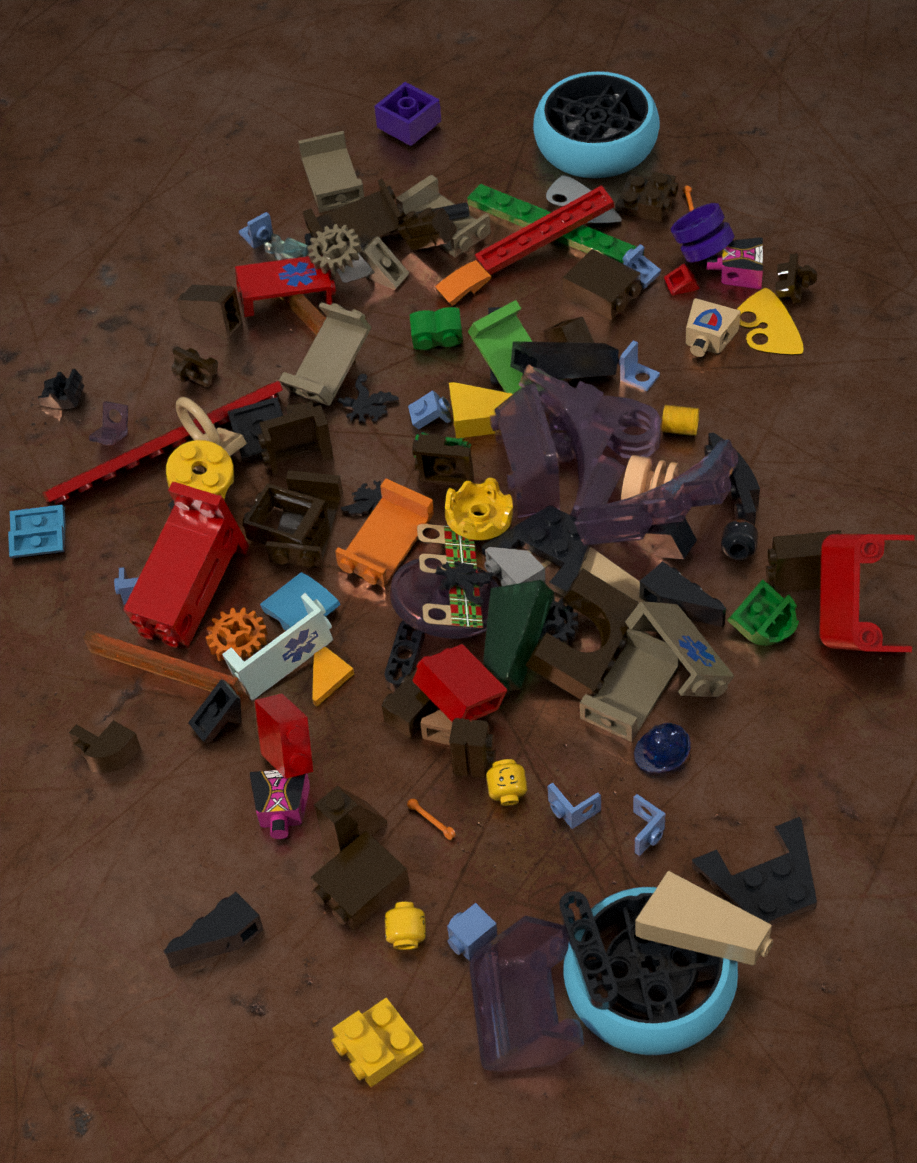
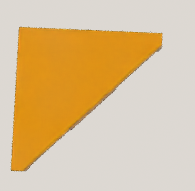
(328, 674)

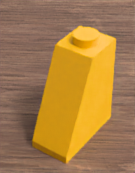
(473, 408)

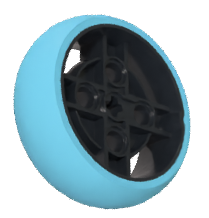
(596, 124)
(663, 1029)

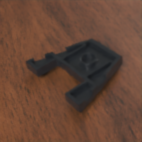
(552, 537)
(771, 889)

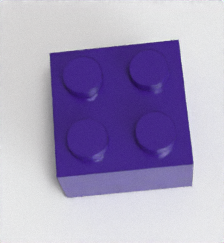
(408, 113)

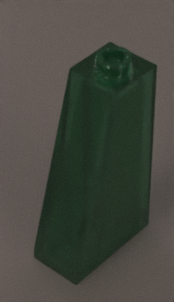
(514, 628)

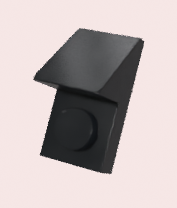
(216, 710)

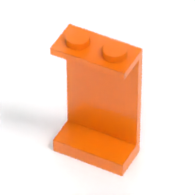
(386, 534)

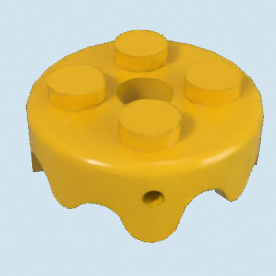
(206, 454)
(480, 498)

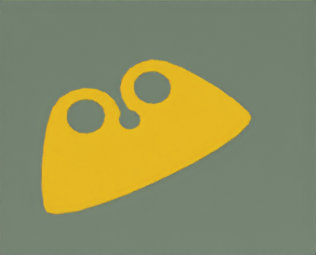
(781, 330)

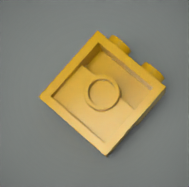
(376, 1042)

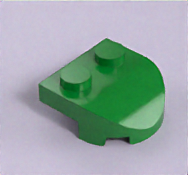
(765, 616)

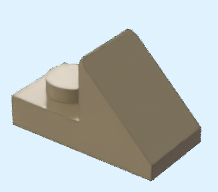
(386, 267)

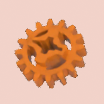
(236, 632)

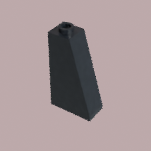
(566, 359)

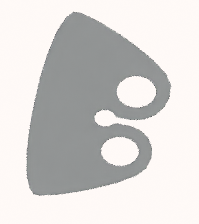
(572, 190)

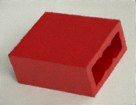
(459, 684)
(284, 735)

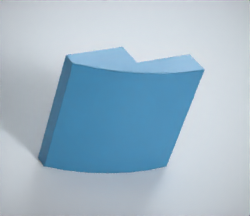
(37, 531)
(287, 602)

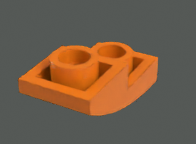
(460, 282)

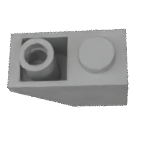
(513, 566)

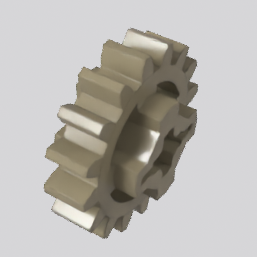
(334, 249)

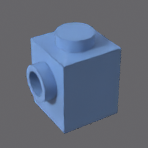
(470, 931)

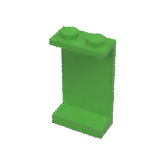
(495, 338)

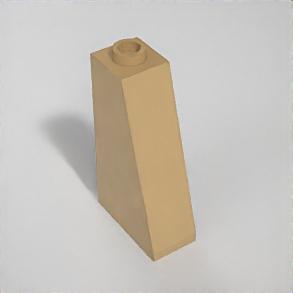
(702, 922)

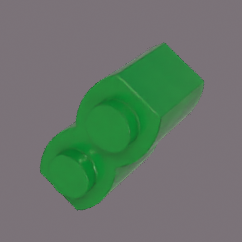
(436, 328)

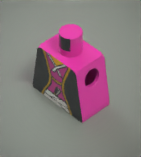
(740, 263)
(279, 800)

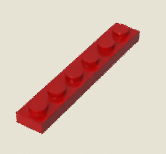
(545, 230)

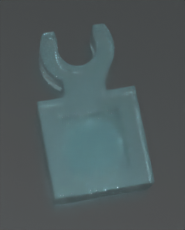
(285, 249)

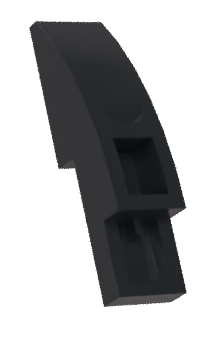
(743, 484)

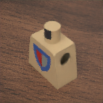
(710, 327)

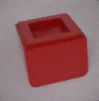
(681, 281)

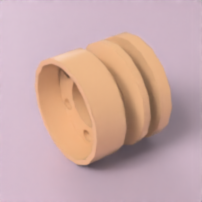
(641, 478)

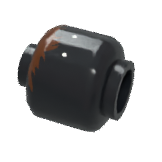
(739, 539)

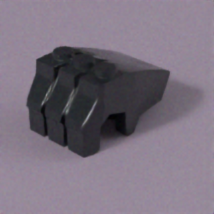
(62, 391)

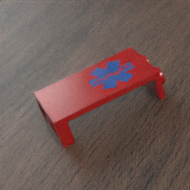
(279, 280)

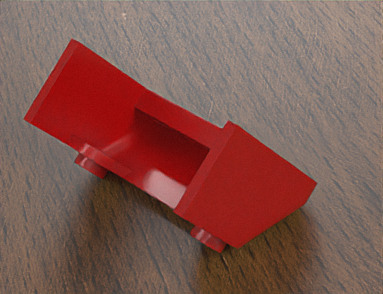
(841, 592)

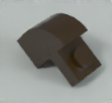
(107, 752)

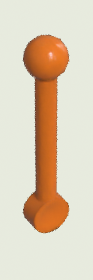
(687, 191)
(448, 832)

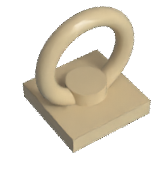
(226, 439)

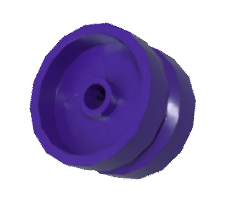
(702, 232)

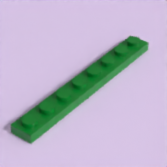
(524, 213)

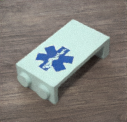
(283, 653)

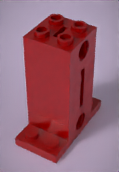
(184, 567)

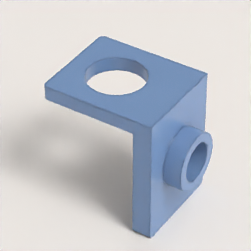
(259, 230)
(630, 368)
(572, 815)
(653, 830)

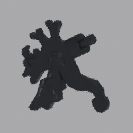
(365, 405)
(364, 507)
(465, 578)

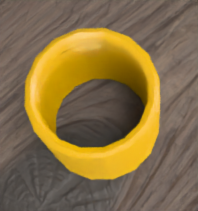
(680, 420)

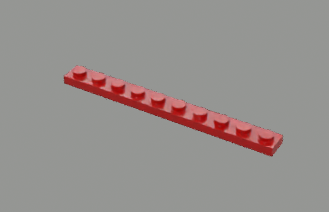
(153, 447)

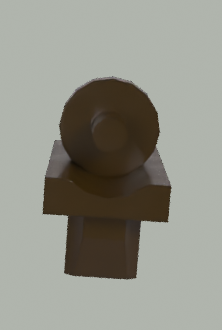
(793, 278)
(191, 366)

